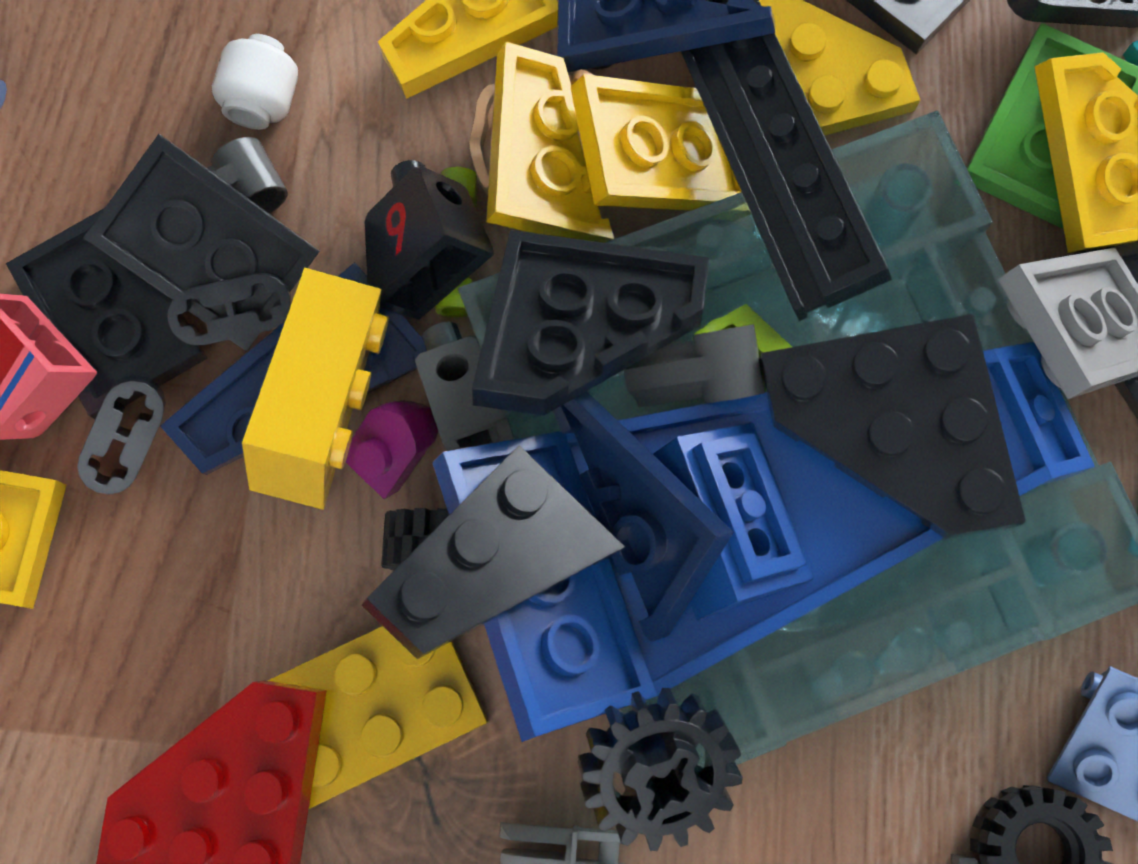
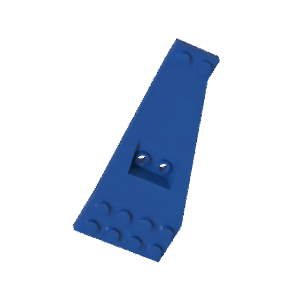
(795, 542)

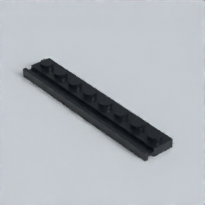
(787, 172)

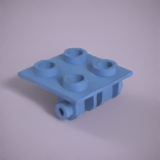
(1103, 747)

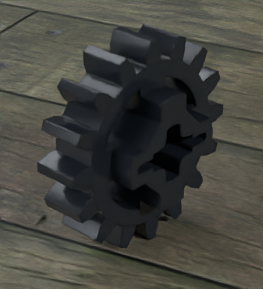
(659, 769)

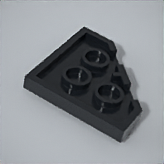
(579, 315)
(904, 418)

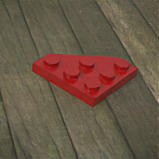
(225, 789)

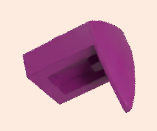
(391, 444)

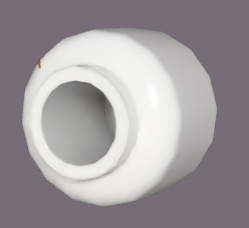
(255, 81)

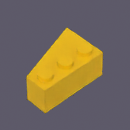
(312, 387)

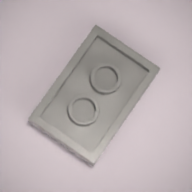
(1079, 317)

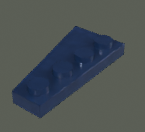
(216, 419)

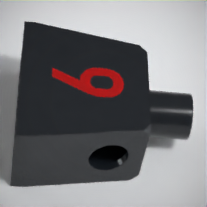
(422, 240)

